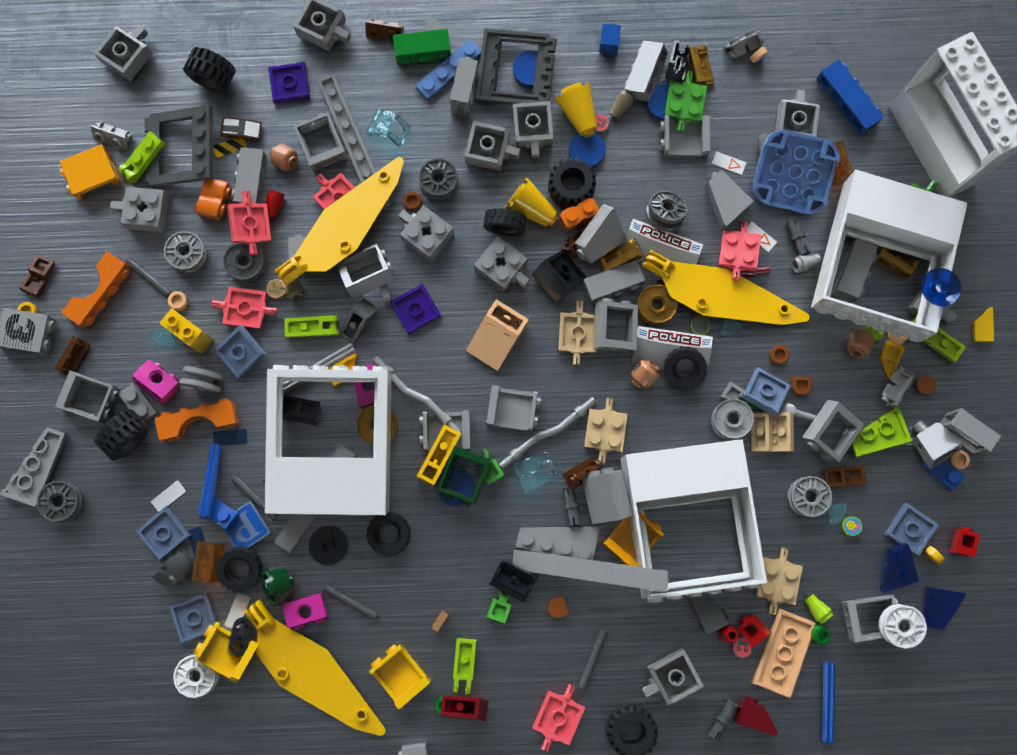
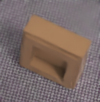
(440, 620)

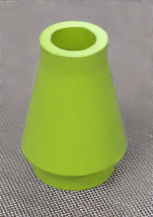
(818, 609)

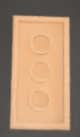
(783, 653)

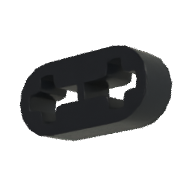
(244, 638)

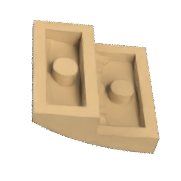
(772, 432)

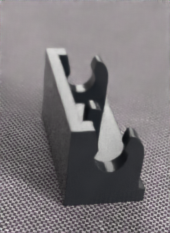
(677, 63)
(301, 410)
(513, 580)

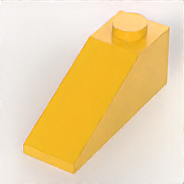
(438, 455)

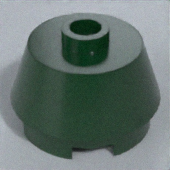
(277, 585)

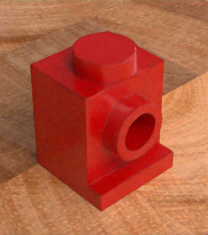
(970, 546)
(750, 635)

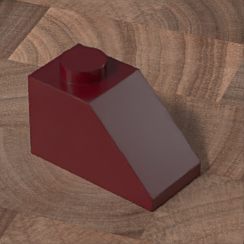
(464, 708)
(754, 716)

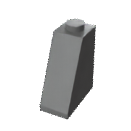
(726, 198)
(600, 235)

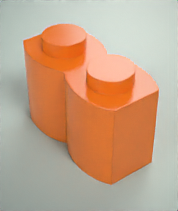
(213, 199)
(574, 217)

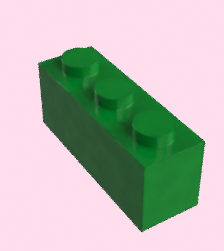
(422, 46)

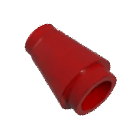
(274, 202)
(723, 634)

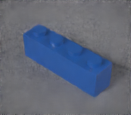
(850, 97)

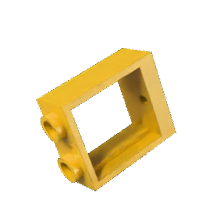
(186, 331)

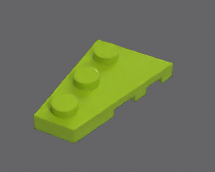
(882, 434)

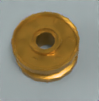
(648, 313)
(365, 424)

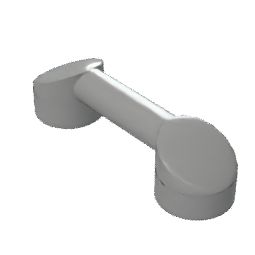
(787, 407)

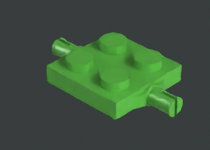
(685, 101)

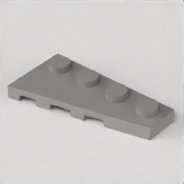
(36, 468)
(561, 541)

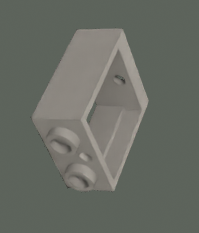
(464, 86)
(325, 158)
(361, 260)
(600, 326)
(71, 388)
(820, 423)
(975, 435)
(852, 620)

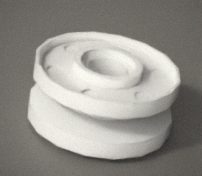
(915, 626)
(185, 682)

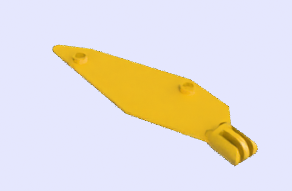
(343, 225)
(715, 294)
(309, 671)

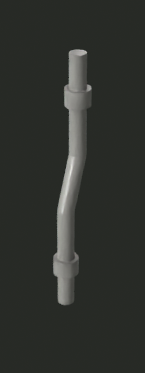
(444, 418)
(517, 453)

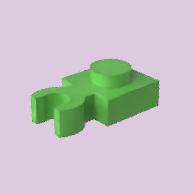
(495, 472)
(499, 608)

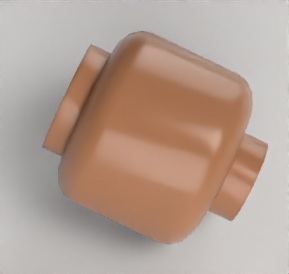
(283, 157)
(859, 343)
(644, 374)

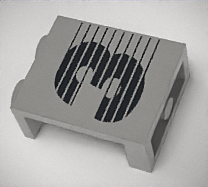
(26, 331)

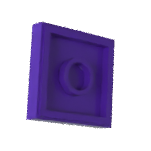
(289, 82)
(415, 309)

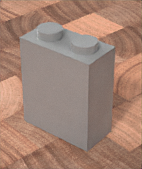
(606, 496)

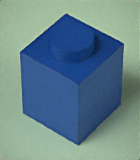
(609, 38)

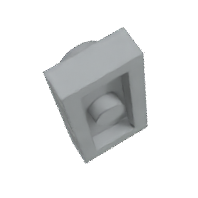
(137, 401)

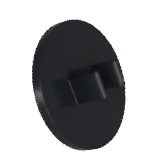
(328, 545)

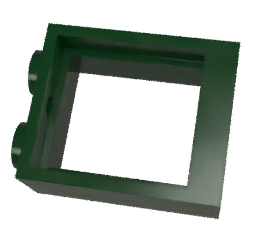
(470, 456)

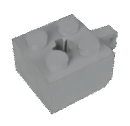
(321, 24)
(124, 51)
(798, 110)
(533, 136)
(498, 150)
(143, 209)
(423, 222)
(504, 275)
(661, 680)

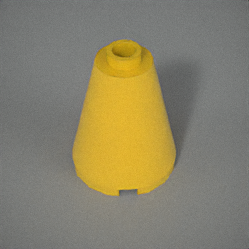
(579, 108)
(532, 204)

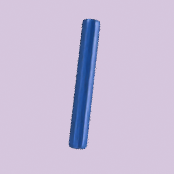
(210, 481)
(828, 707)

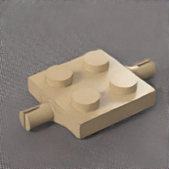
(577, 333)
(606, 430)
(782, 581)

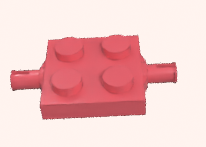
(332, 189)
(249, 223)
(739, 250)
(244, 308)
(558, 717)

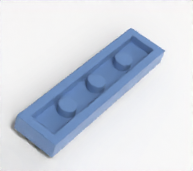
(446, 71)

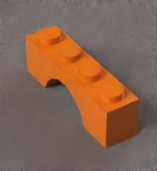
(111, 273)
(173, 426)

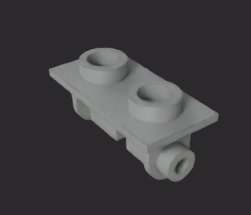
(737, 45)
(104, 133)
(894, 394)

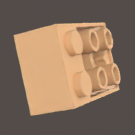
(497, 335)

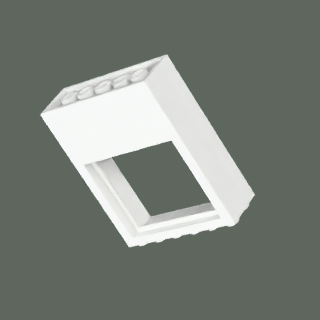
(939, 126)
(900, 220)
(692, 477)
(327, 483)

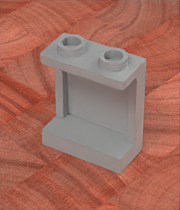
(691, 143)
(512, 409)
(432, 428)

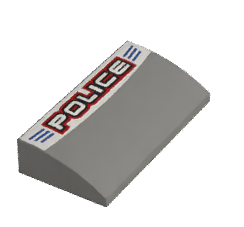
(664, 243)
(656, 343)

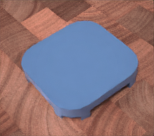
(795, 171)

